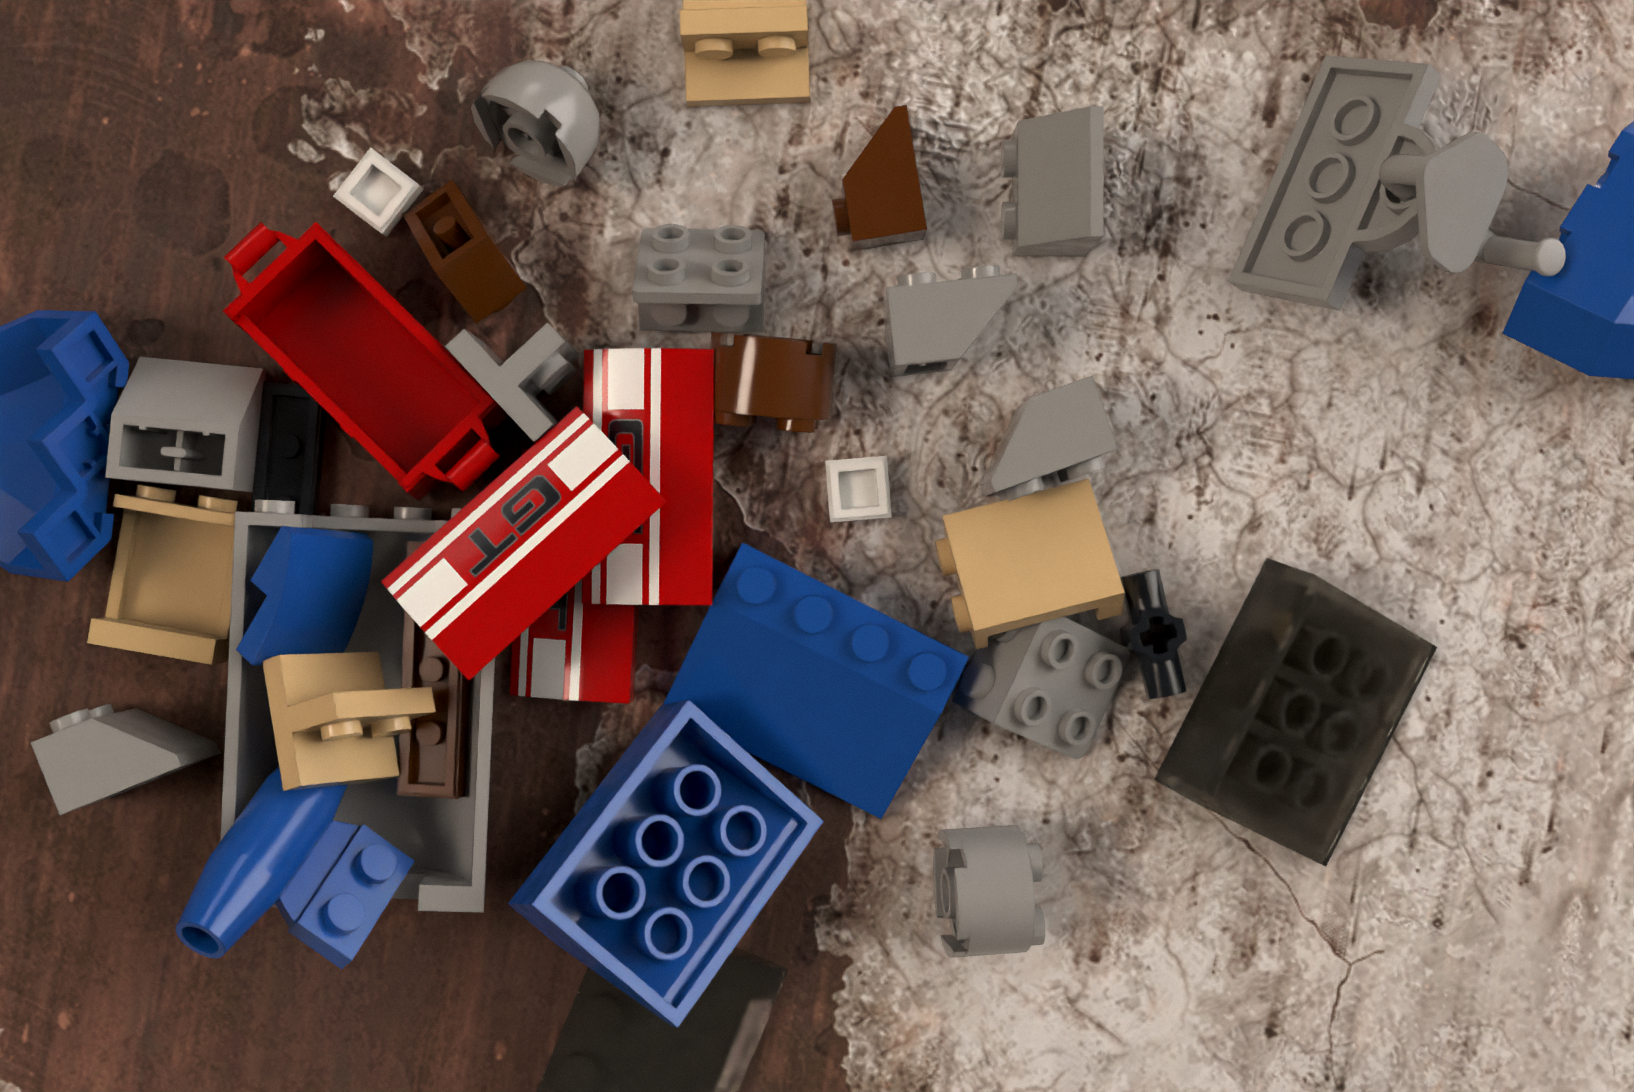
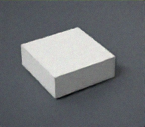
(378, 192)
(858, 489)

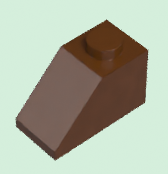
(882, 190)
(464, 252)

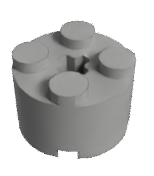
(988, 890)

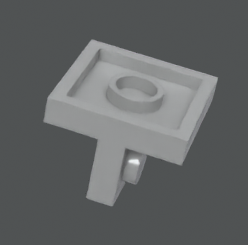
(514, 384)

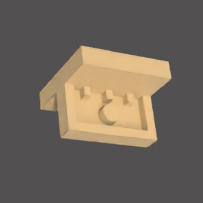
(745, 52)
(337, 718)

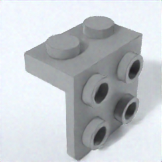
(1045, 683)

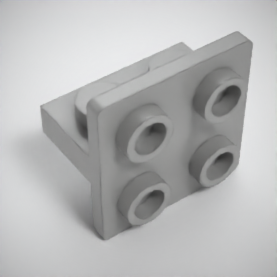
(700, 279)

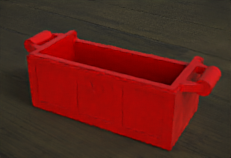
(364, 359)

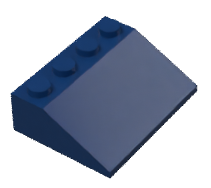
(816, 680)
(668, 861)

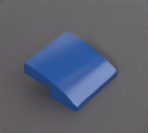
(312, 591)

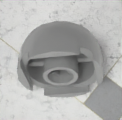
(542, 117)

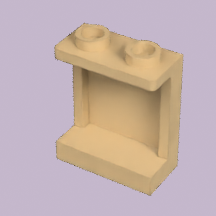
(1029, 561)
(170, 578)

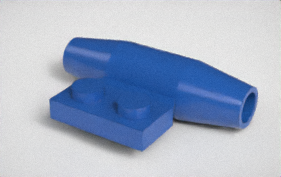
(291, 853)

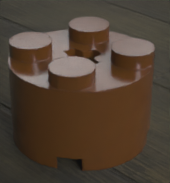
(772, 380)

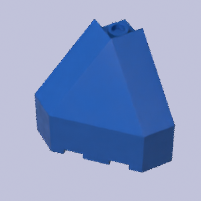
(1588, 306)
(54, 439)

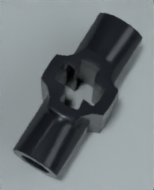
(1161, 666)

